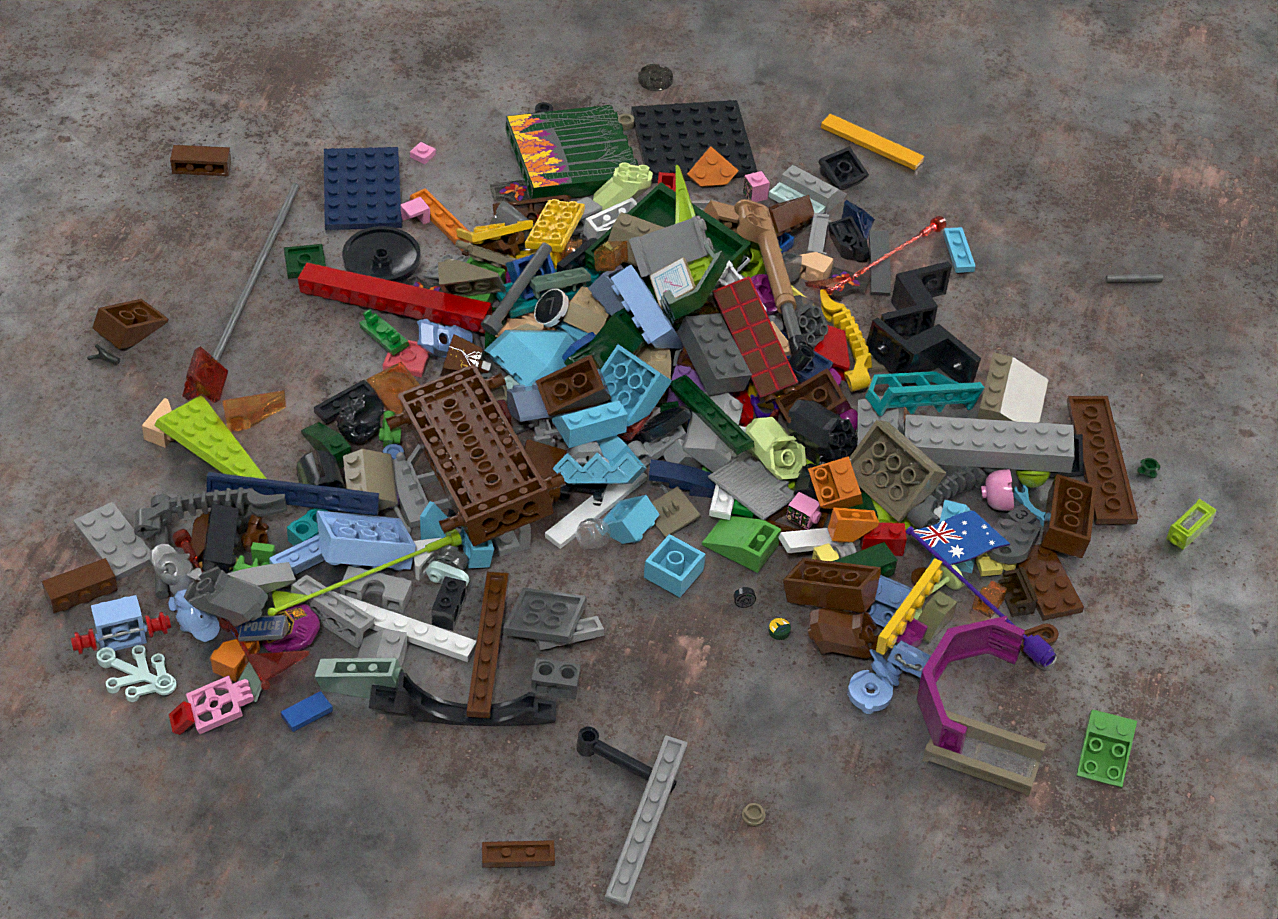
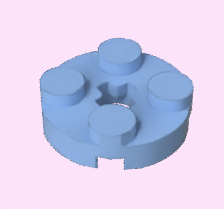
(869, 701)

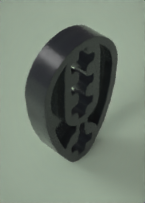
(664, 422)

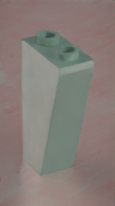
(357, 675)

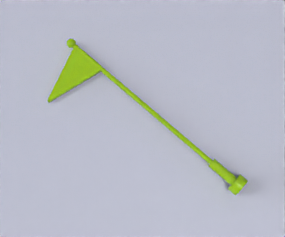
(284, 600)

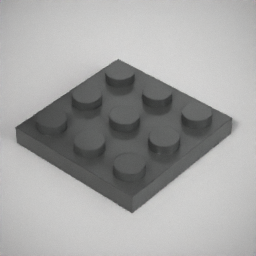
(545, 615)

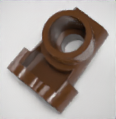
(255, 533)

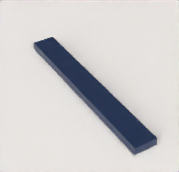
(301, 494)

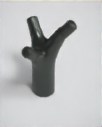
(104, 355)

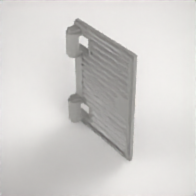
(753, 485)

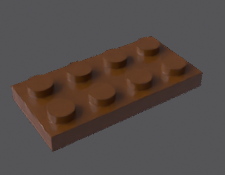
(1051, 584)

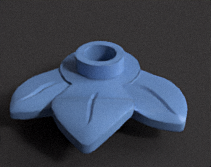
(885, 668)

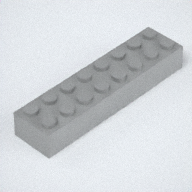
(993, 443)

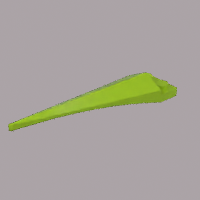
(685, 211)

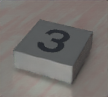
(1022, 515)

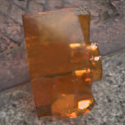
(993, 593)

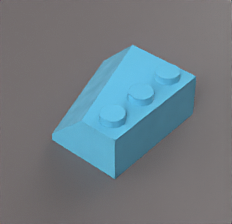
(633, 383)

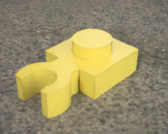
(991, 567)

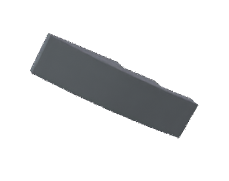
(879, 274)

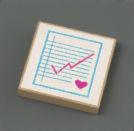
(673, 277)

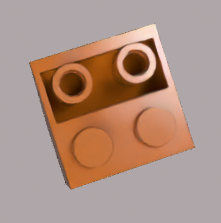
(836, 484)

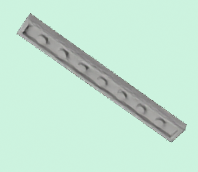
(645, 822)

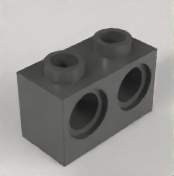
(551, 675)

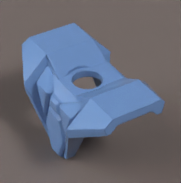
(430, 333)

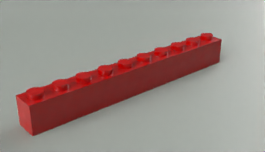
(393, 297)

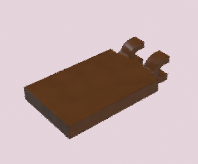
(544, 459)

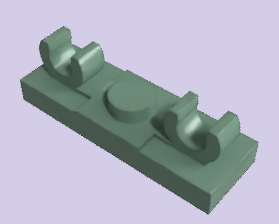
(560, 280)

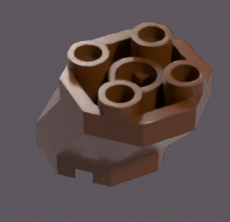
(843, 632)

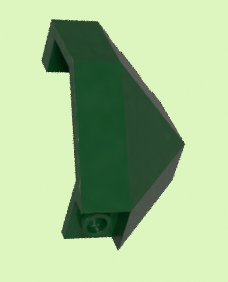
(693, 301)

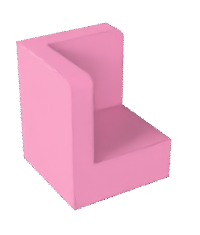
(414, 208)

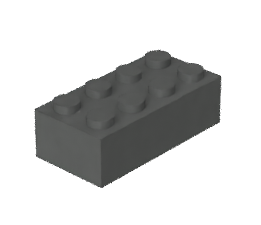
(714, 353)

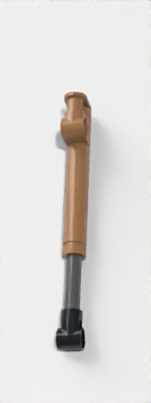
(757, 226)

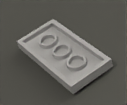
(114, 539)

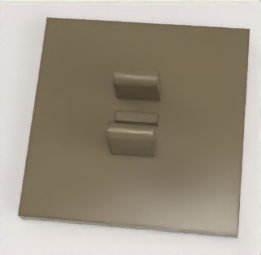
(674, 512)

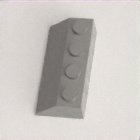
(703, 442)

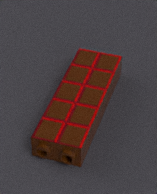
(755, 339)

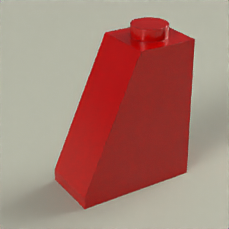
(835, 349)

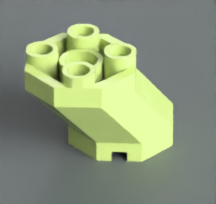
(627, 183)
(776, 448)

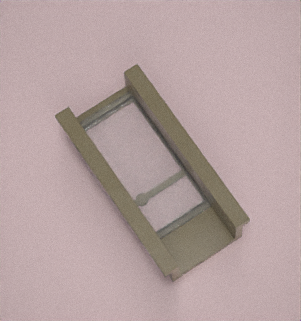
(991, 755)

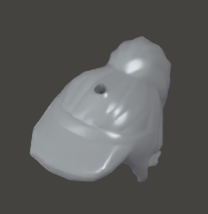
(179, 569)

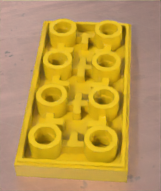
(555, 225)

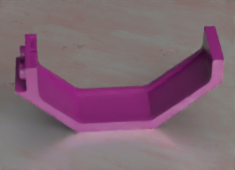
(958, 643)

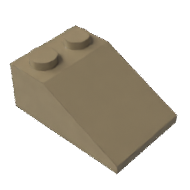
(467, 279)

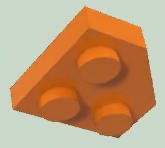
(712, 170)

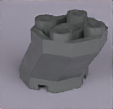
(810, 320)
(226, 597)

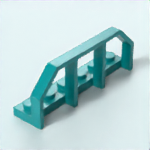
(924, 394)

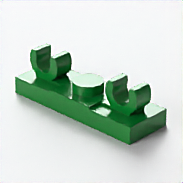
(383, 333)

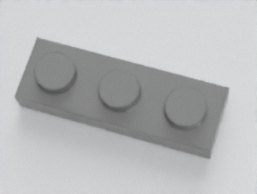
(586, 629)

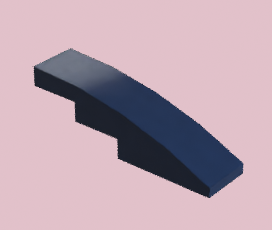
(682, 477)

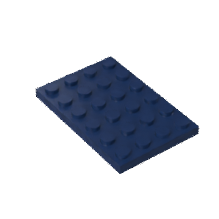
(361, 188)

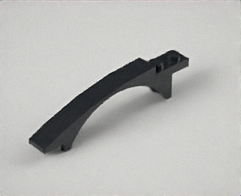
(425, 707)

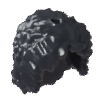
(360, 418)

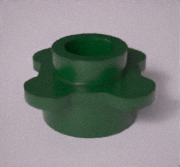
(1149, 467)

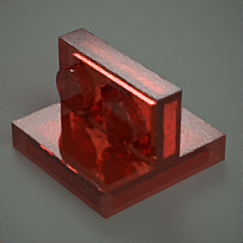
(204, 376)

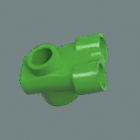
(387, 436)

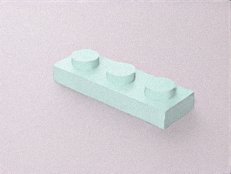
(784, 193)

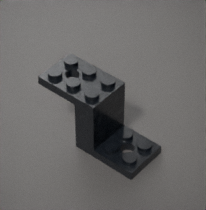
(914, 300)
(922, 352)

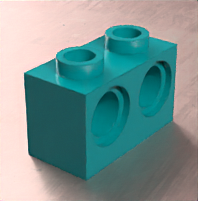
(304, 527)

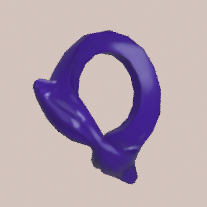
(759, 414)

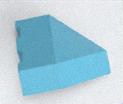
(529, 353)
(623, 465)

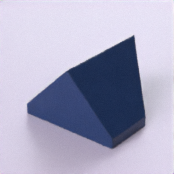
(861, 217)

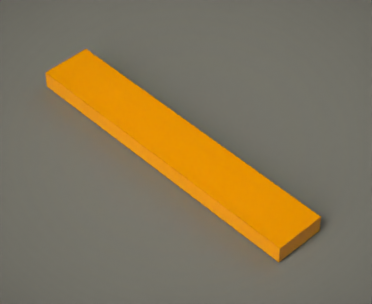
(872, 142)

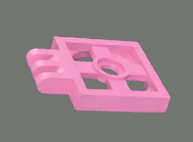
(238, 694)

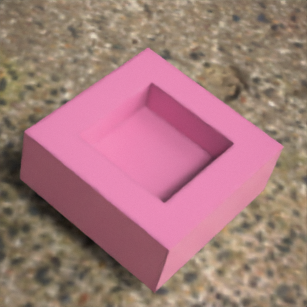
(422, 153)

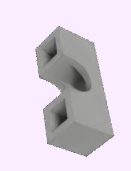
(395, 591)

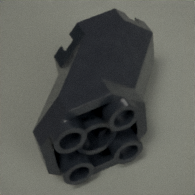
(821, 430)

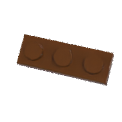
(518, 853)

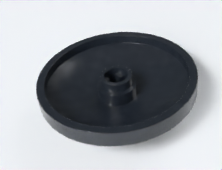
(382, 253)

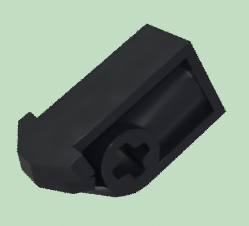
(849, 239)

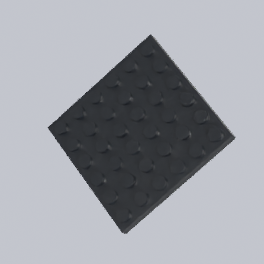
(685, 131)

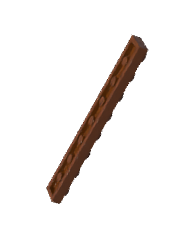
(487, 645)

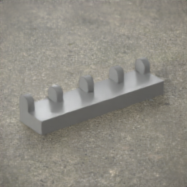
(409, 497)

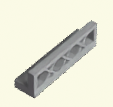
(335, 607)

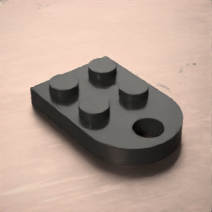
(1021, 539)

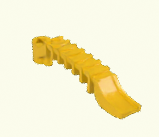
(842, 319)

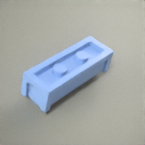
(301, 555)

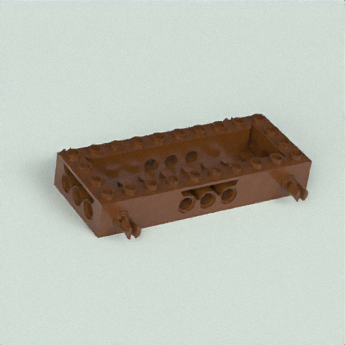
(437, 417)

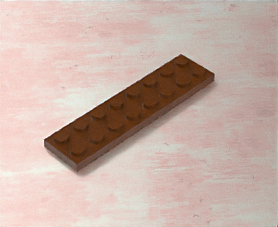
(1103, 459)

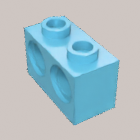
(479, 555)

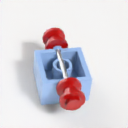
(119, 626)

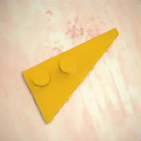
(493, 231)

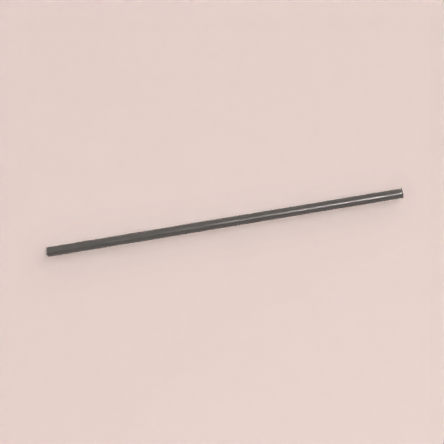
(255, 272)

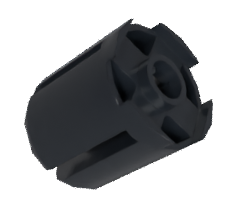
(328, 468)

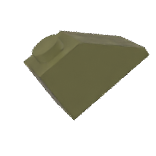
(937, 615)

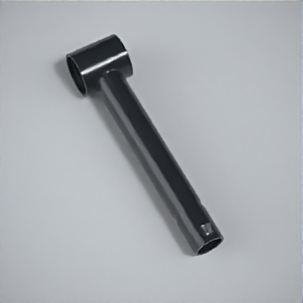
(610, 753)

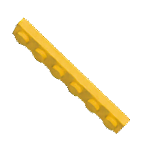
(908, 608)

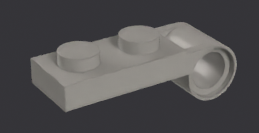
(655, 448)

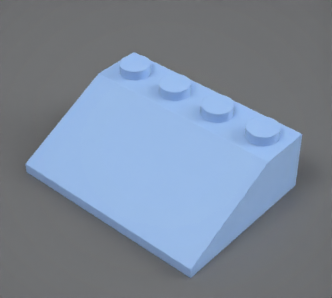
(645, 309)
(363, 540)

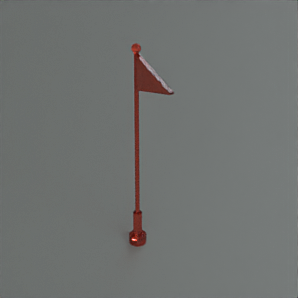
(830, 285)
(264, 664)

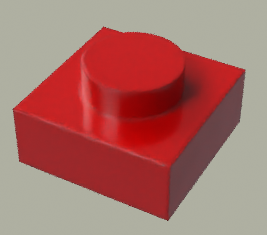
(181, 718)

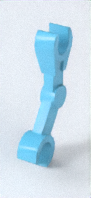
(1023, 498)

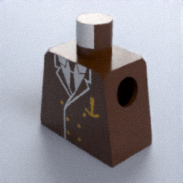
(463, 354)

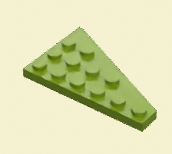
(206, 435)

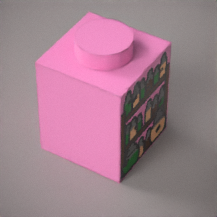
(756, 187)
(803, 511)

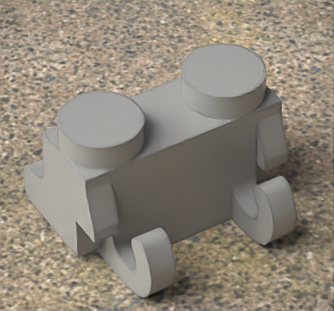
(543, 431)

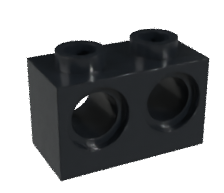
(448, 603)

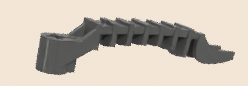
(923, 514)
(149, 520)

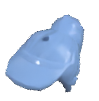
(190, 620)

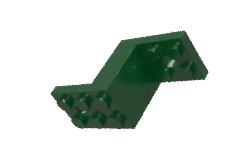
(617, 330)

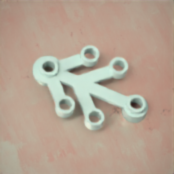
(137, 674)

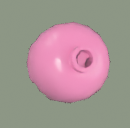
(999, 490)

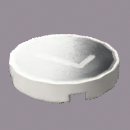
(551, 307)

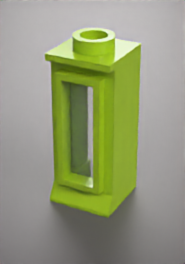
(1191, 524)

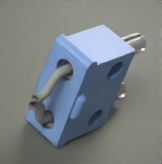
(908, 658)

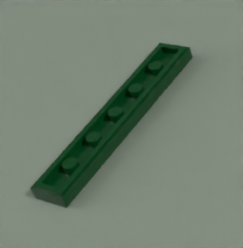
(711, 414)

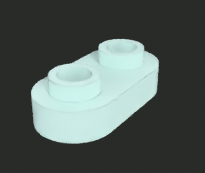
(437, 571)

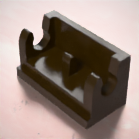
(1020, 594)

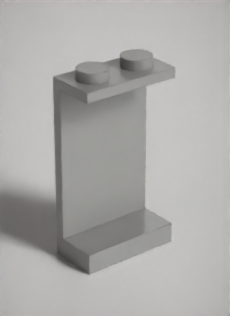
(670, 244)

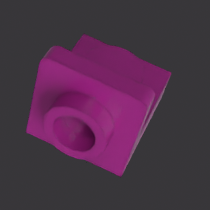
(913, 633)

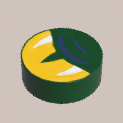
(779, 629)

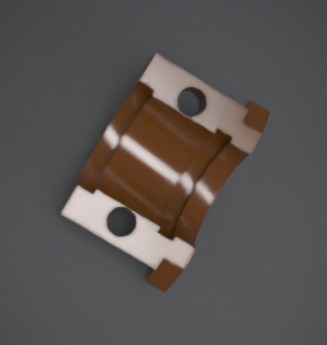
(512, 245)

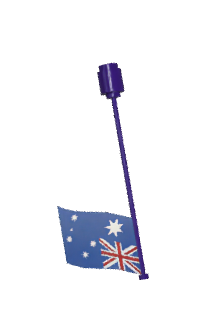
(962, 540)

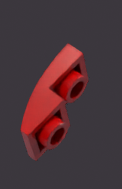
(747, 410)

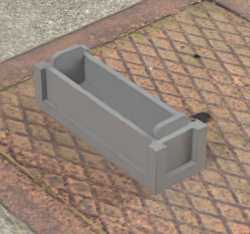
(818, 233)

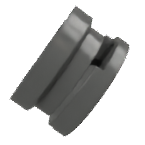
(452, 557)

